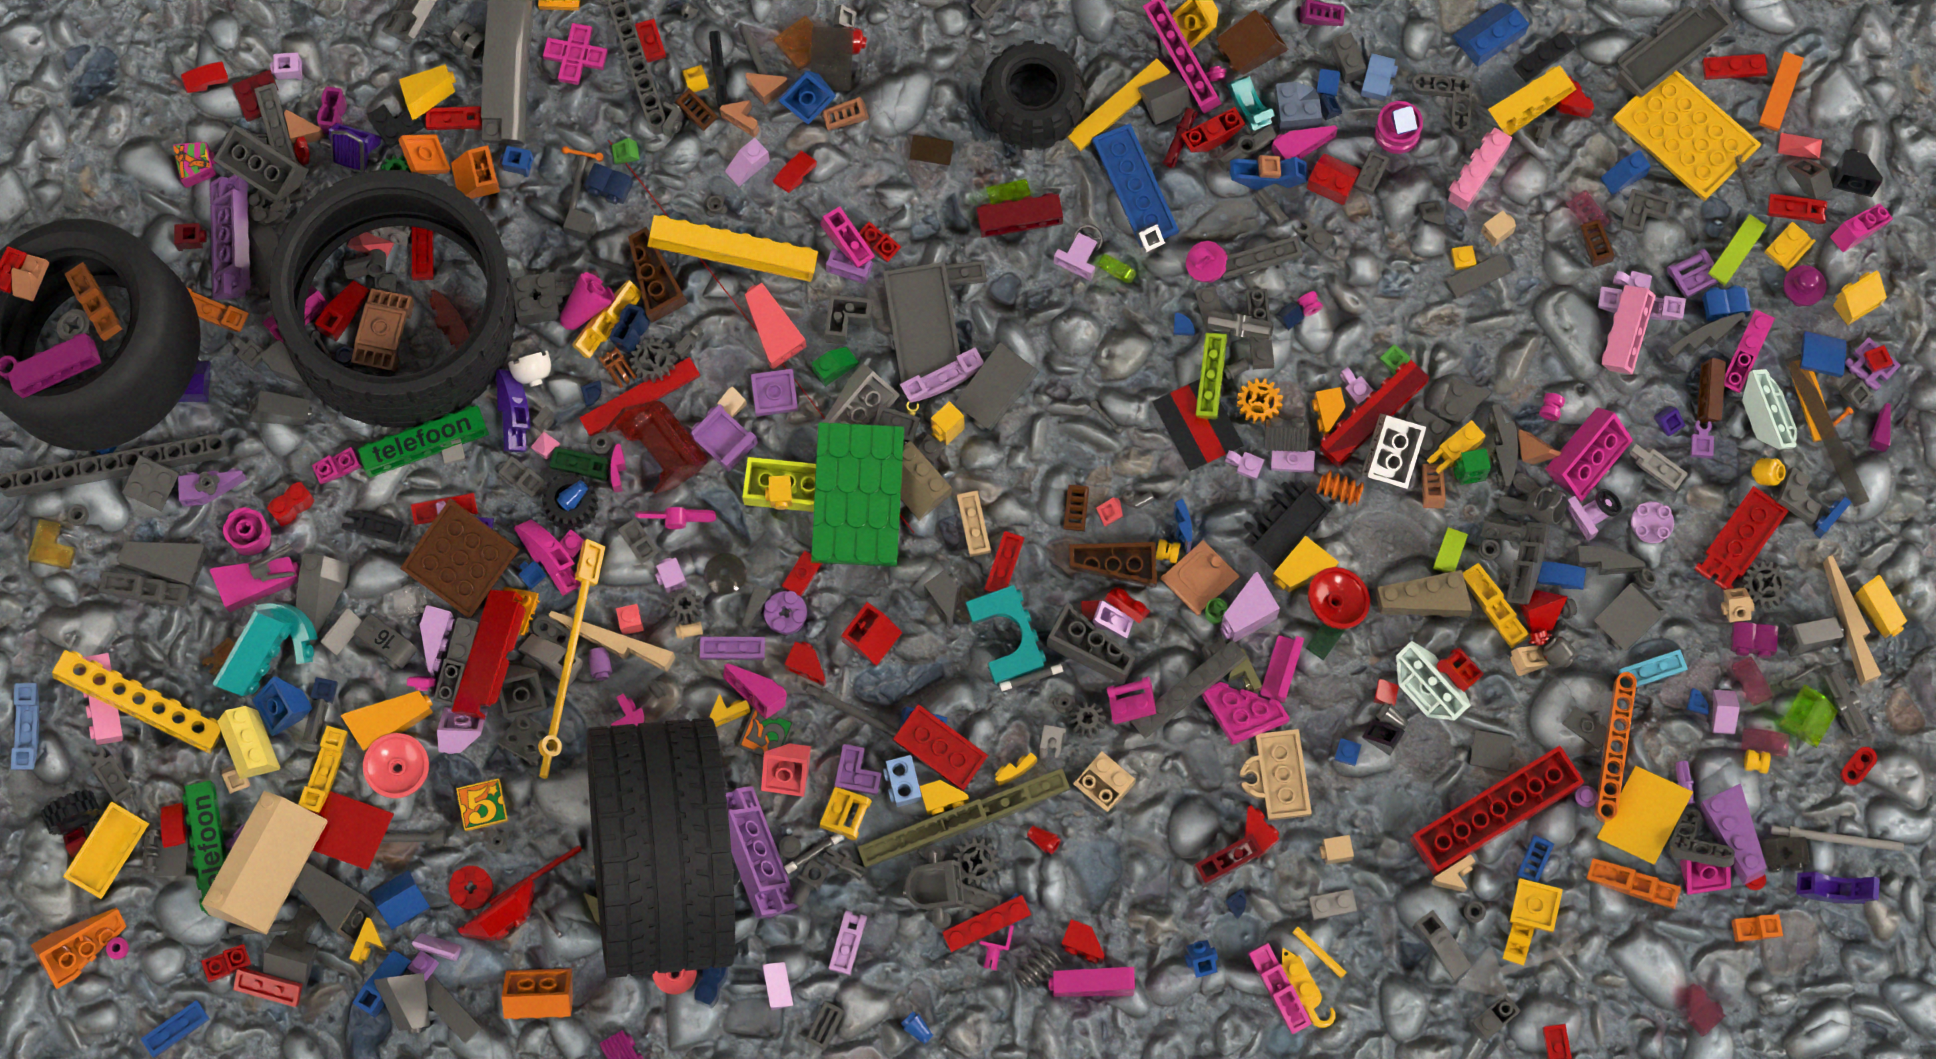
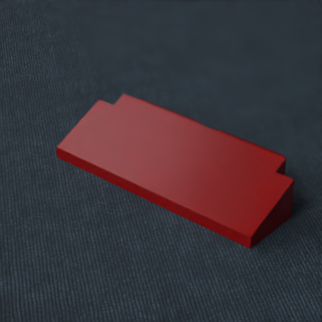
(487, 658)

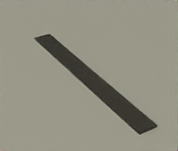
(1827, 431)

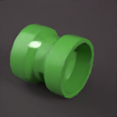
(1215, 606)

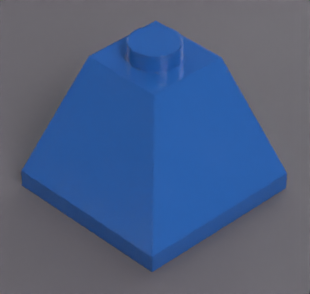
(281, 705)

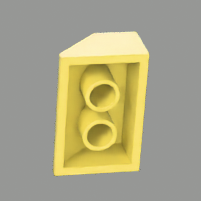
(248, 742)

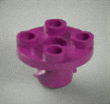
(1804, 285)

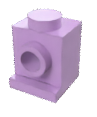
(287, 66)

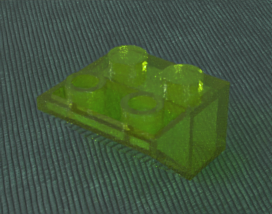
(1808, 716)

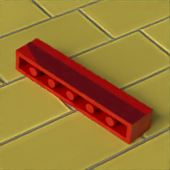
(1362, 424)

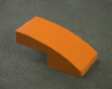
(1757, 928)

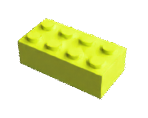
(801, 476)

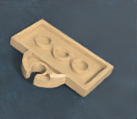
(1279, 775)

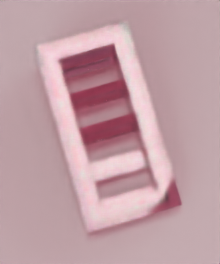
(1588, 201)

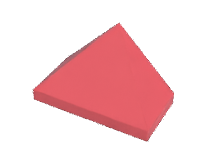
(1799, 146)
(366, 242)

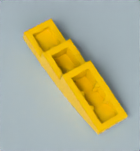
(601, 324)
(1494, 605)

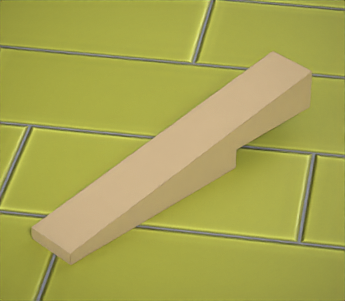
(1853, 624)
(619, 644)

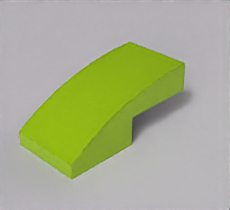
(1450, 550)

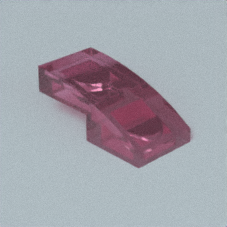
(1752, 681)
(1765, 741)

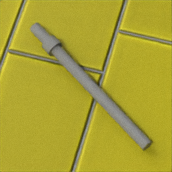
(1794, 831)

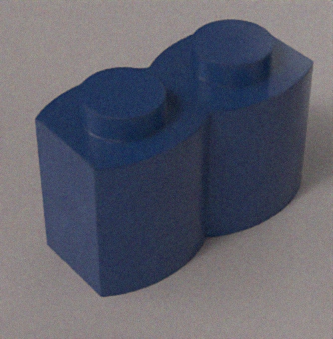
(608, 183)
(628, 330)
(708, 989)

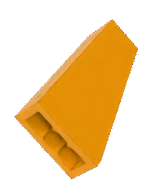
(387, 717)

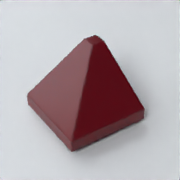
(74, 841)

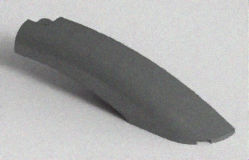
(506, 71)

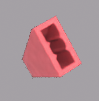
(775, 329)

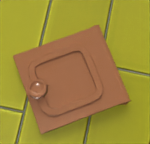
(1196, 580)

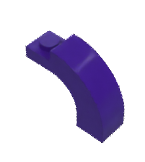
(1837, 890)

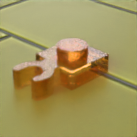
(221, 654)

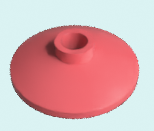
(675, 985)

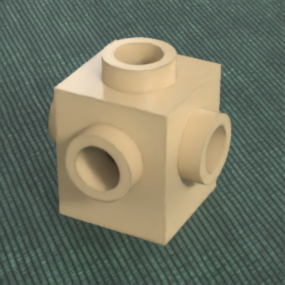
(1737, 605)

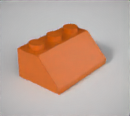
(537, 993)

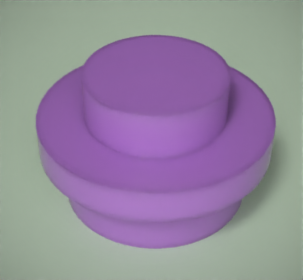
(1586, 796)

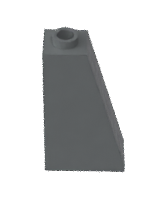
(166, 561)

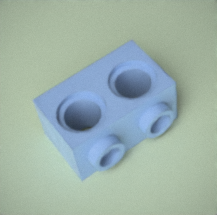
(907, 780)

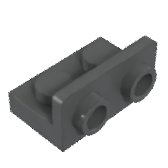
(890, 417)

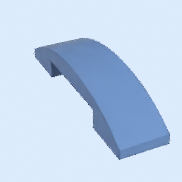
(26, 726)

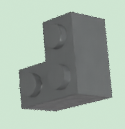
(845, 312)

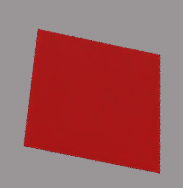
(352, 830)

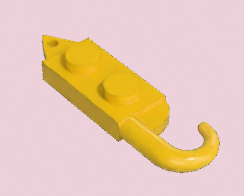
(1305, 987)

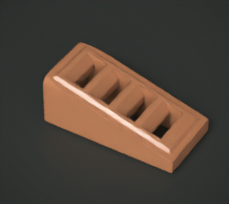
(855, 118)
(1432, 499)

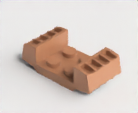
(381, 330)

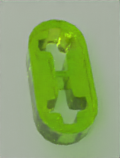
(1116, 268)

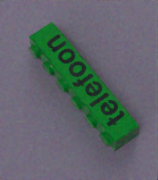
(422, 441)
(206, 833)

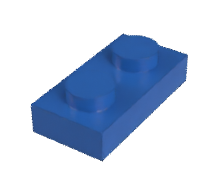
(1836, 511)

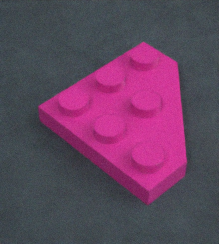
(1243, 712)

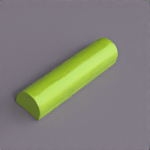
(1211, 375)

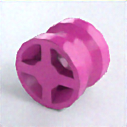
(1310, 303)

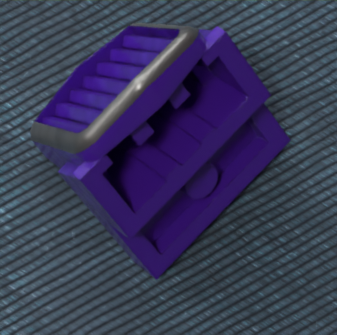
(351, 146)

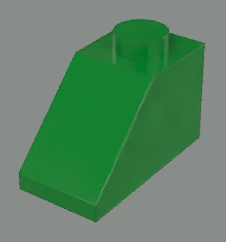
(834, 365)

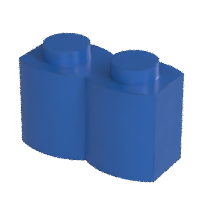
(1726, 302)

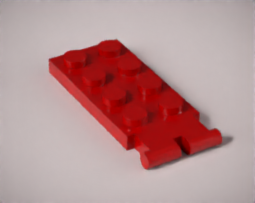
(1742, 538)

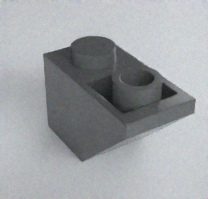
(1495, 1018)

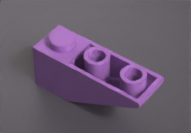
(191, 497)

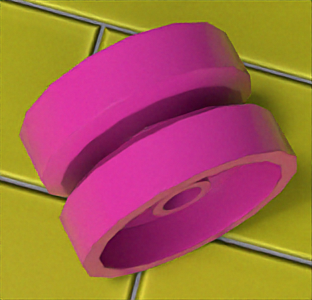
(1386, 133)

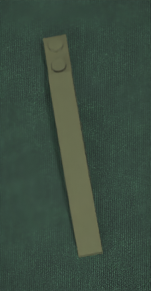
(964, 818)

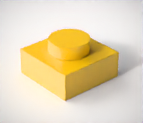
(1463, 257)

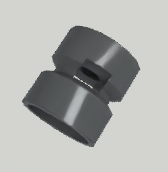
(467, 38)

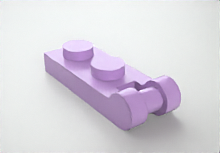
(847, 943)

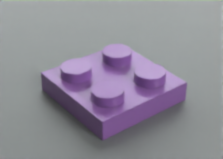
(774, 392)

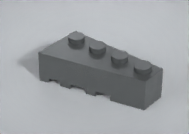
(1089, 646)

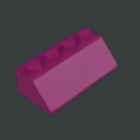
(1589, 453)

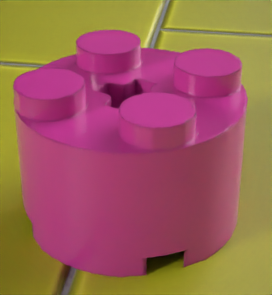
(235, 531)

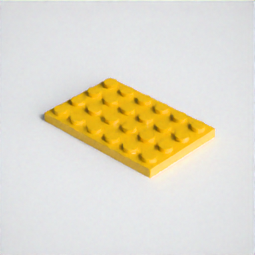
(1687, 134)

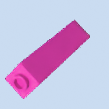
(240, 588)
(1093, 982)

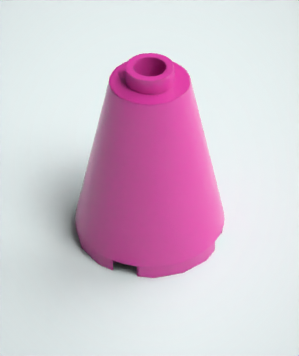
(585, 301)

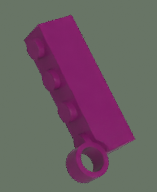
(51, 365)

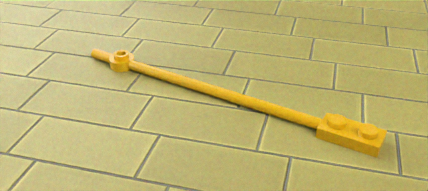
(588, 574)

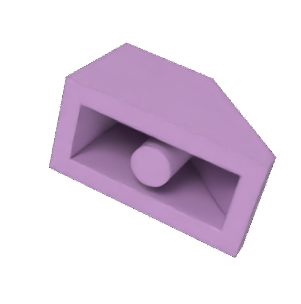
(747, 162)

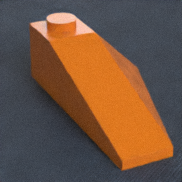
(71, 948)

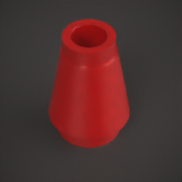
(1044, 839)

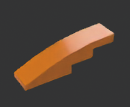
(1633, 883)

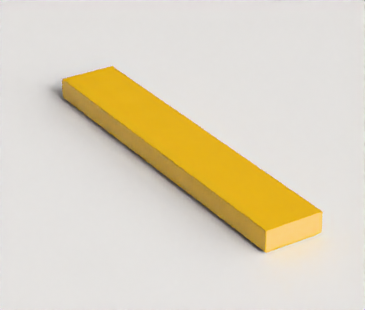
(1116, 106)

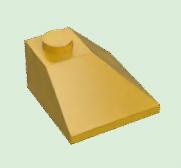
(1196, 20)

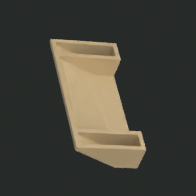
(264, 863)

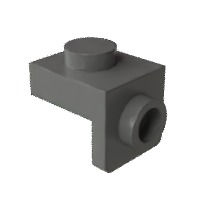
(674, 120)

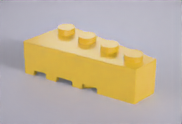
(1532, 100)

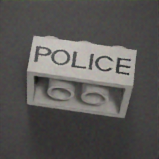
(1393, 450)

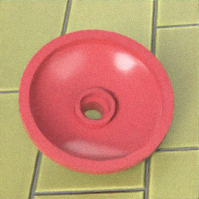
(392, 751)

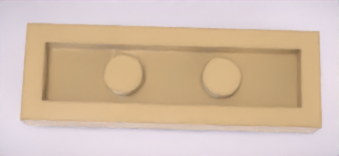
(973, 523)

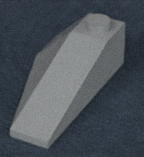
(861, 398)

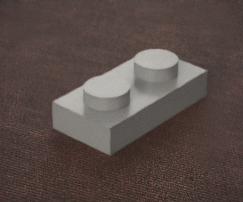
(1332, 904)

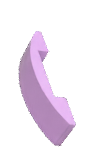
(1663, 309)
(943, 378)

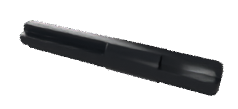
(718, 68)

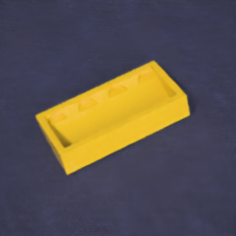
(106, 850)

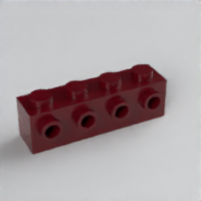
(1019, 215)

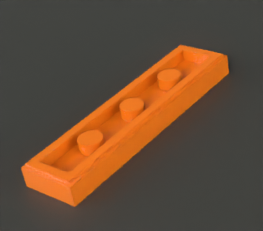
(1781, 91)

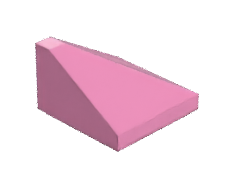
(545, 445)

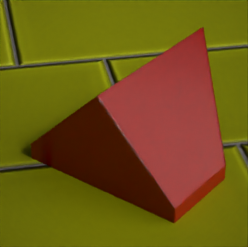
(1543, 610)

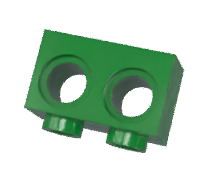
(1472, 466)

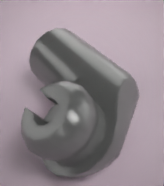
(1137, 501)

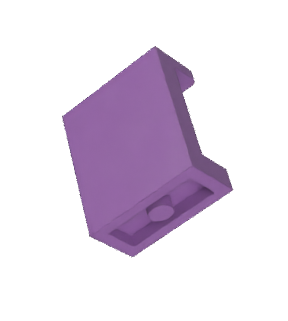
(723, 438)

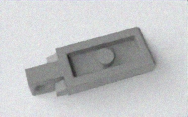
(1659, 467)

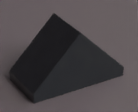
(1383, 736)

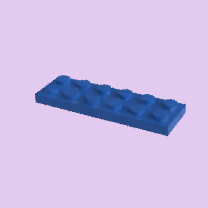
(1134, 181)

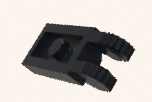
(374, 526)

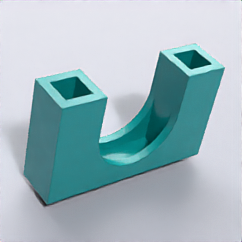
(1008, 604)

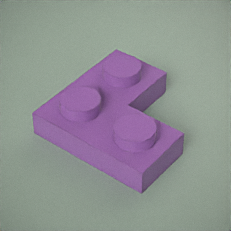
(850, 774)

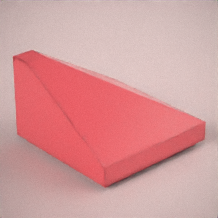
(1110, 511)

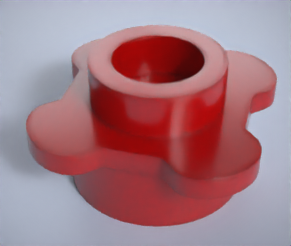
(1539, 637)

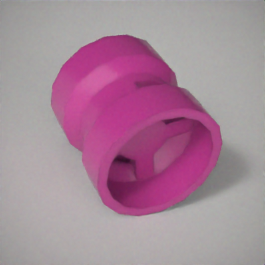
(1552, 406)

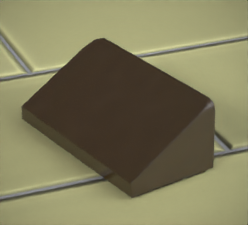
(931, 150)

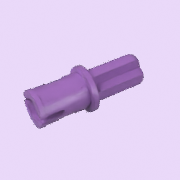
(1684, 778)

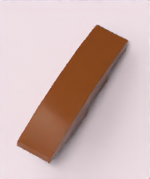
(93, 301)

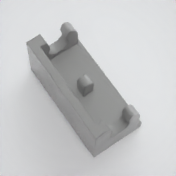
(1052, 738)

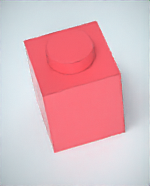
(629, 619)

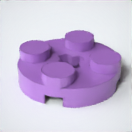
(774, 607)

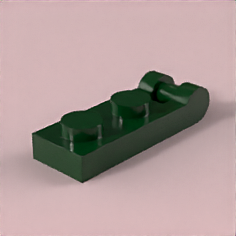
(580, 463)

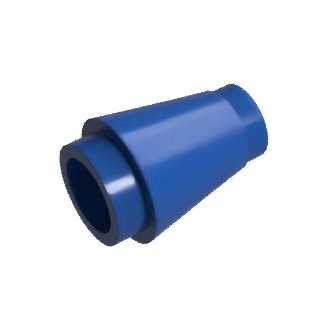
(572, 495)
(916, 1027)

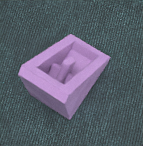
(1725, 711)

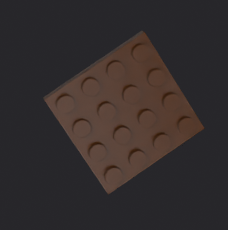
(460, 558)

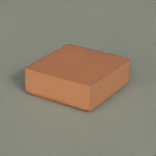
(1269, 166)

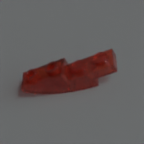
(449, 319)

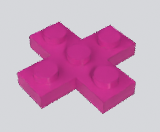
(575, 53)

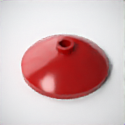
(1346, 591)

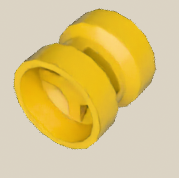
(1173, 551)
(1757, 761)

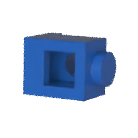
(515, 154)

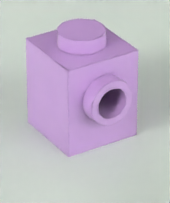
(670, 575)

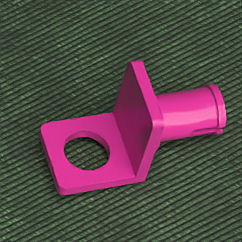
(993, 950)

